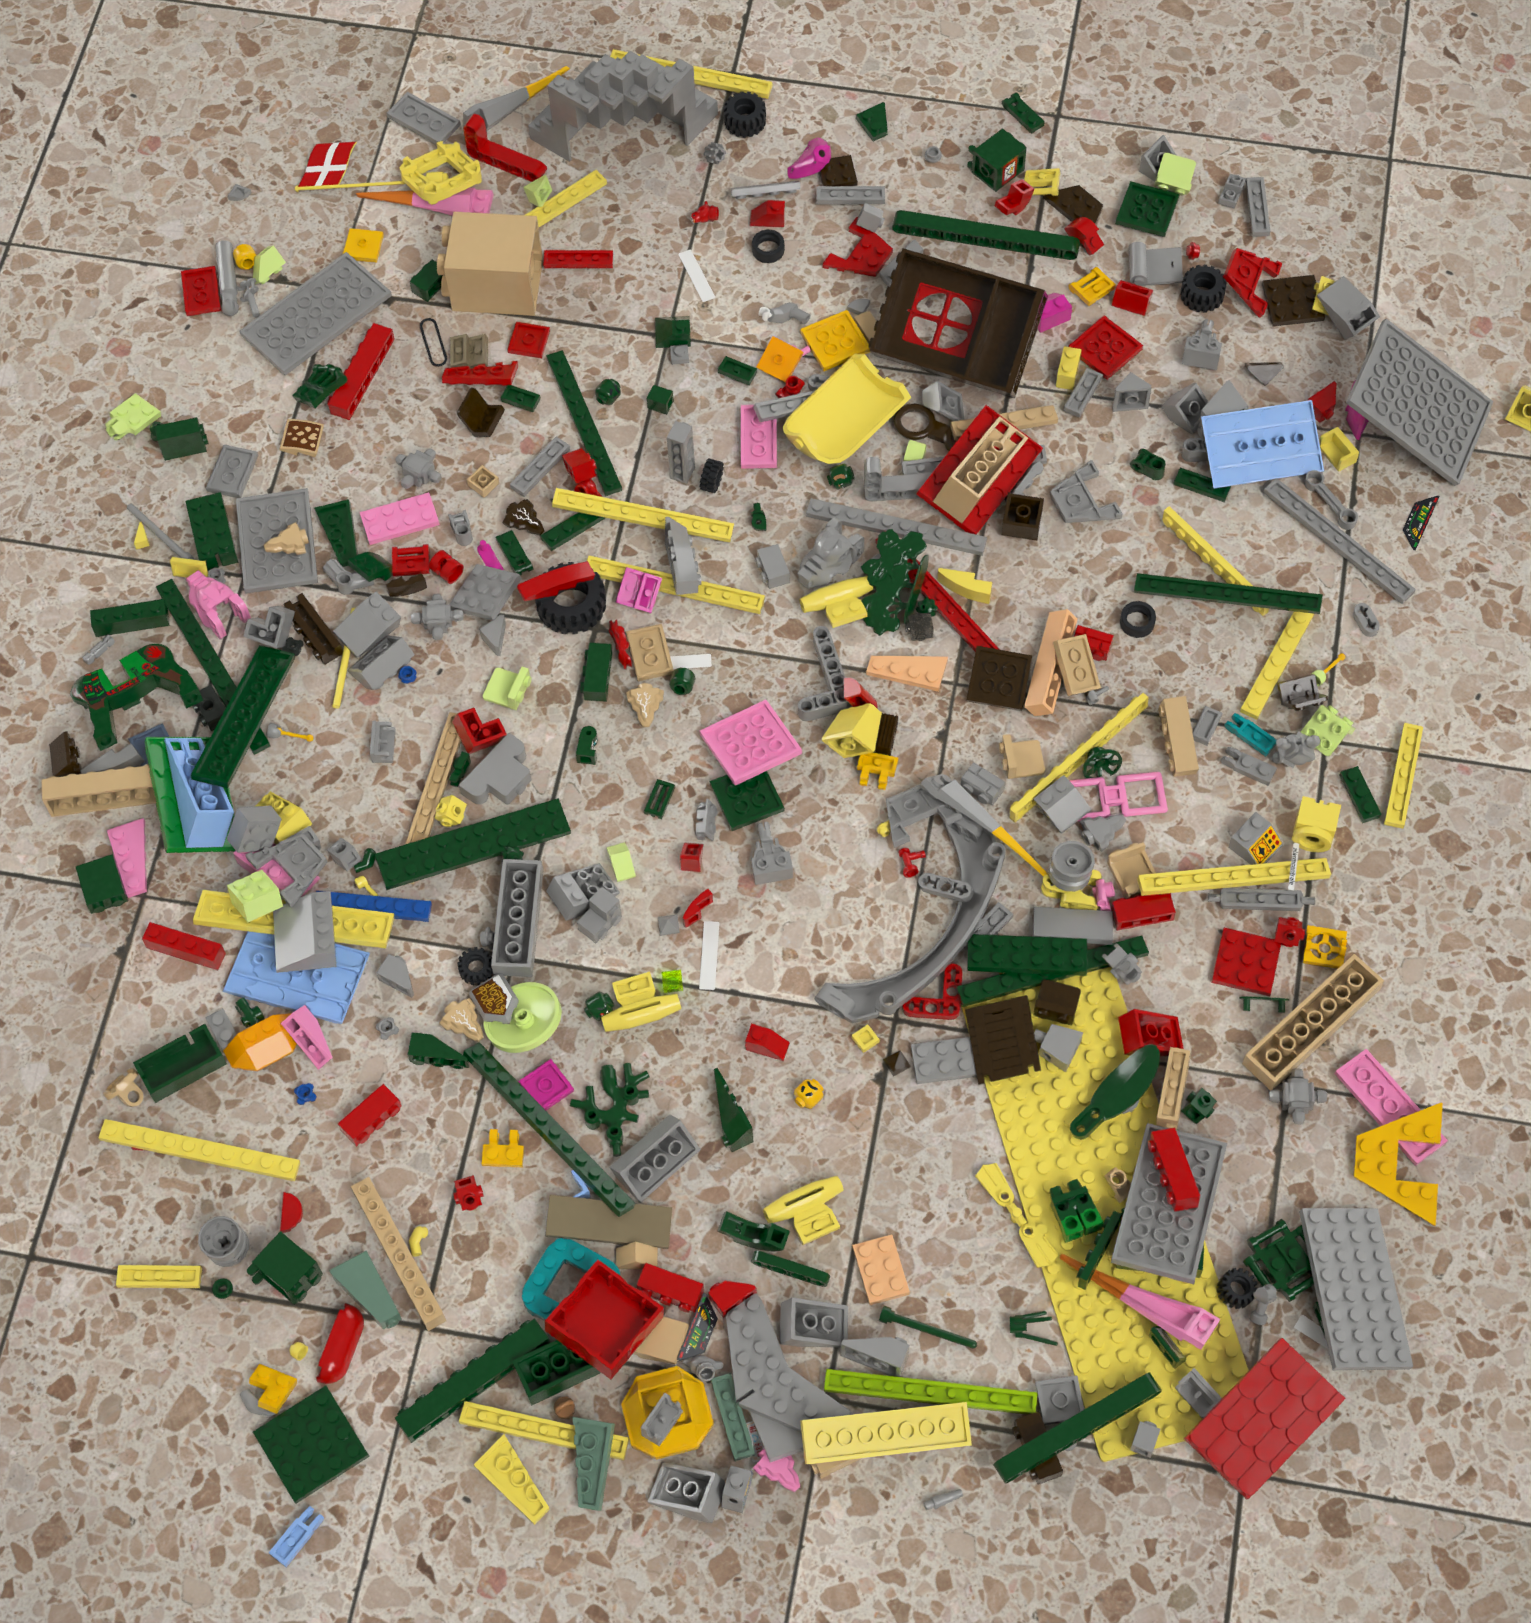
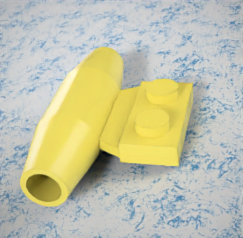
(839, 601)
(638, 1004)
(808, 1209)

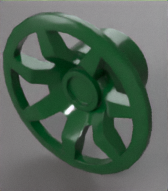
(1100, 761)

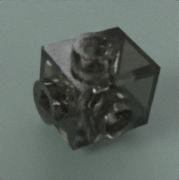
(919, 626)

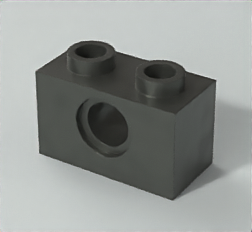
(210, 700)

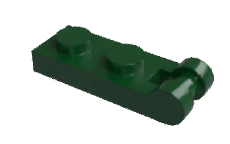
(1023, 113)
(514, 552)

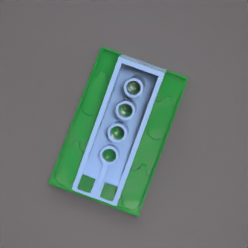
(190, 812)

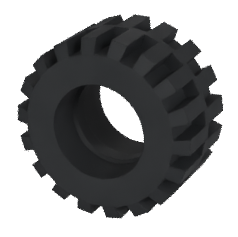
(745, 124)
(1203, 299)

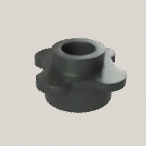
(290, 642)

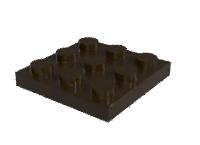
(1291, 300)
(999, 678)

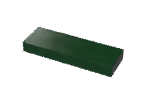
(1200, 484)

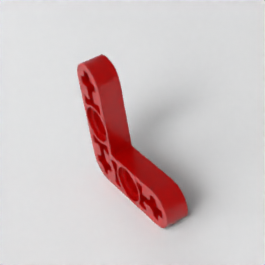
(947, 1000)

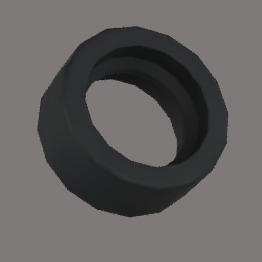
(771, 256)
(1141, 607)

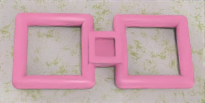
(1117, 795)

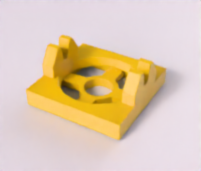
(1340, 936)

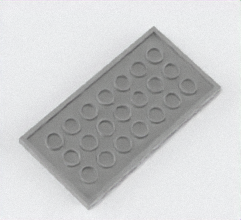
(315, 313)
(1150, 1231)
(1355, 1289)

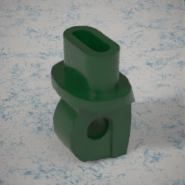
(758, 515)

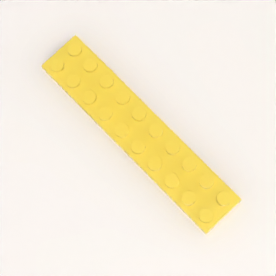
(350, 924)

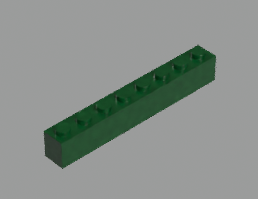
(471, 1381)

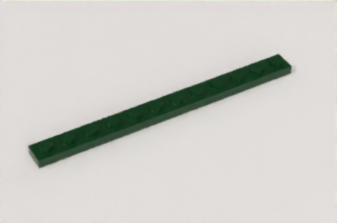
(204, 651)
(549, 1129)

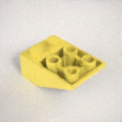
(292, 816)

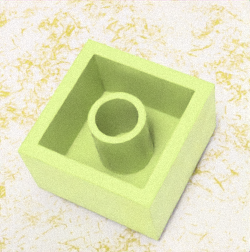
(255, 895)

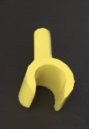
(362, 882)

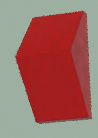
(691, 857)

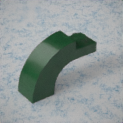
(754, 1235)

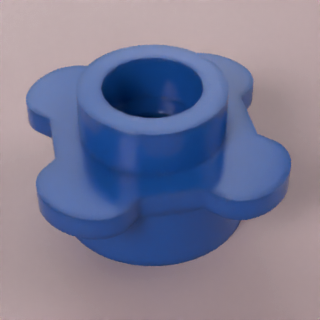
(305, 1088)

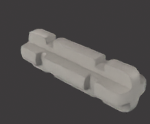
(98, 649)

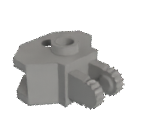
(1123, 965)

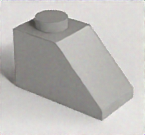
(395, 974)

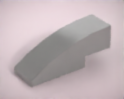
(110, 760)

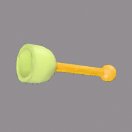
(1321, 675)

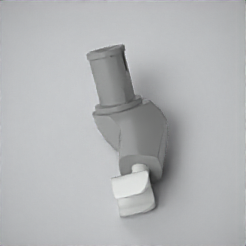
(784, 313)

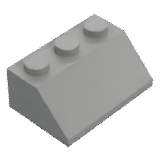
(381, 662)

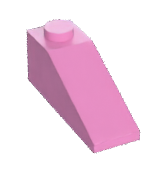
(308, 1035)

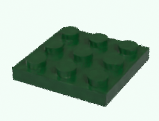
(1147, 209)
(747, 801)

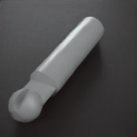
(227, 277)

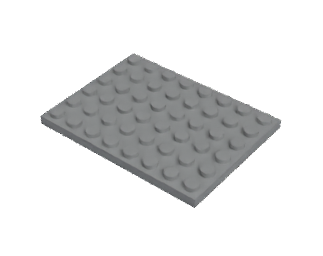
(1420, 402)

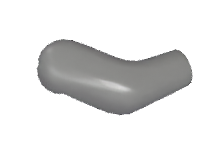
(251, 1404)

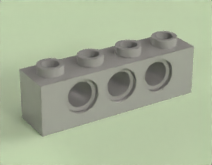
(681, 452)

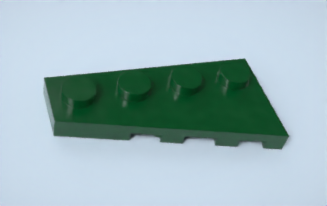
(339, 528)

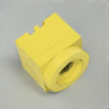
(1315, 825)

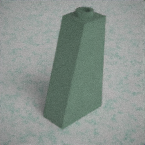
(364, 1285)

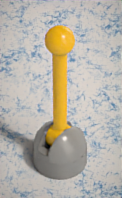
(275, 731)

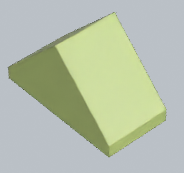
(538, 191)
(621, 861)

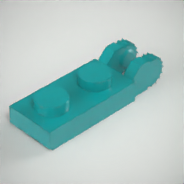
(1251, 734)

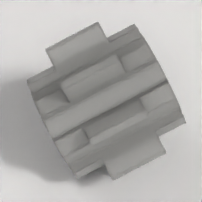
(714, 153)

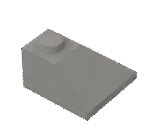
(944, 401)
(1185, 407)

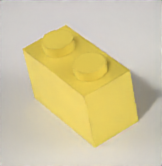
(1068, 368)

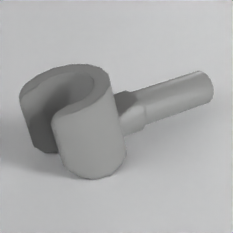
(1092, 696)

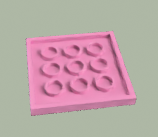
(750, 742)

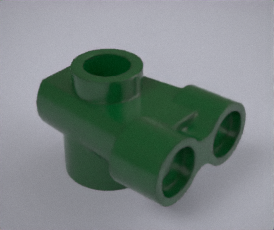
(249, 1016)

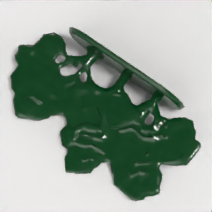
(890, 576)

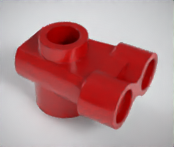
(792, 387)

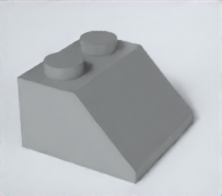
(1062, 804)

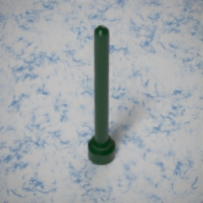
(889, 1316)

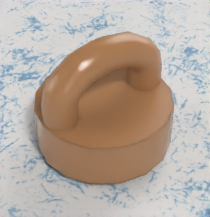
(564, 1407)

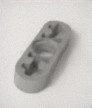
(951, 893)

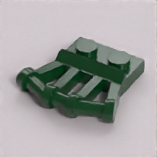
(320, 385)

